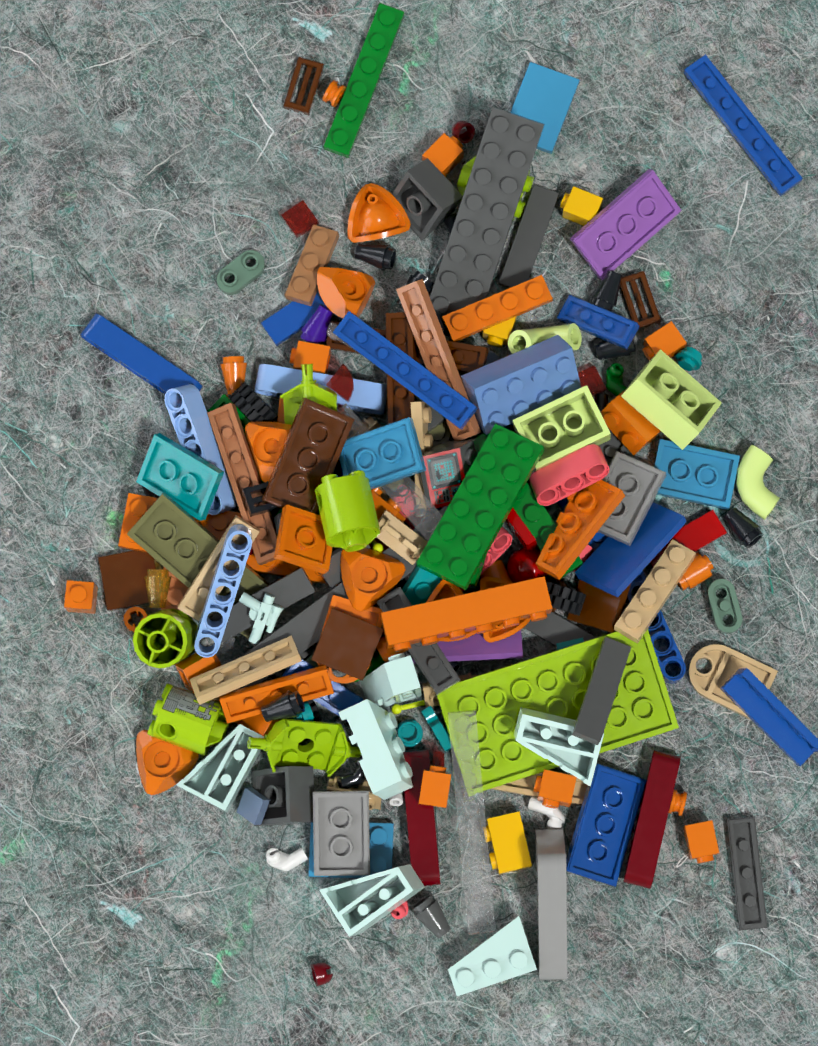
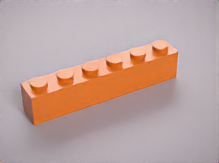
(466, 613)

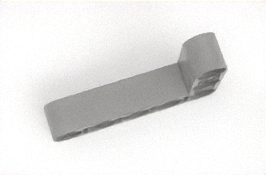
(551, 904)

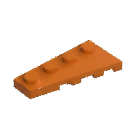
(577, 526)

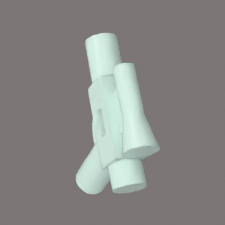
(262, 613)

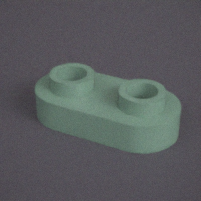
(243, 274)
(724, 607)

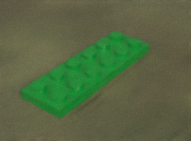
(480, 506)

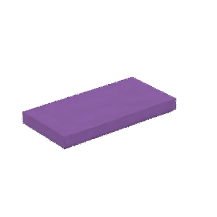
(625, 224)
(478, 649)

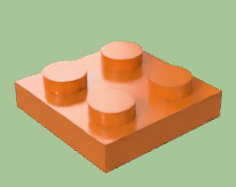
(302, 540)

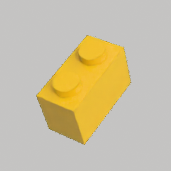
(508, 843)

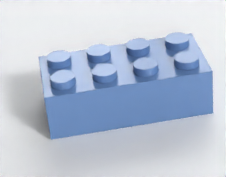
(521, 382)

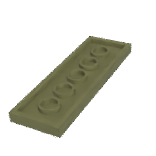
(184, 546)

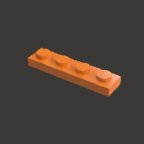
(497, 308)
(249, 700)

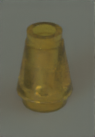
(157, 587)

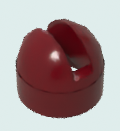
(463, 135)
(319, 973)

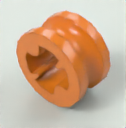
(334, 93)
(127, 617)
(678, 802)

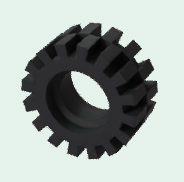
(252, 404)
(565, 598)

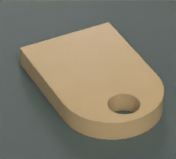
(723, 666)

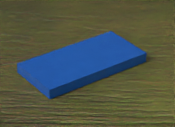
(616, 564)
(605, 825)

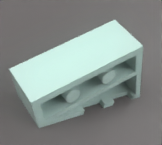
(392, 682)
(553, 740)
(380, 748)
(223, 770)
(370, 898)
(494, 961)

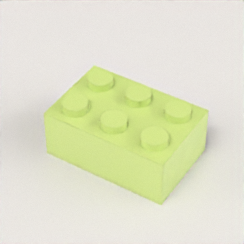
(671, 399)
(564, 426)

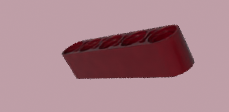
(652, 819)
(421, 822)

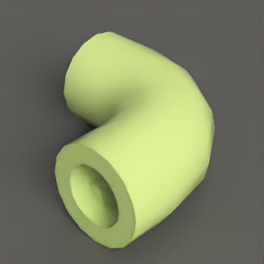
(525, 338)
(750, 482)

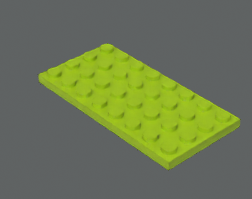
(557, 686)

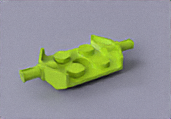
(307, 389)
(324, 752)

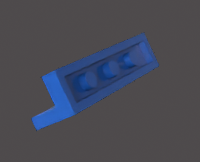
(771, 715)

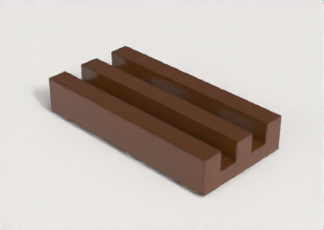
(298, 106)
(631, 278)

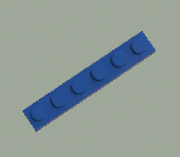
(742, 125)
(405, 370)

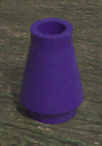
(316, 327)

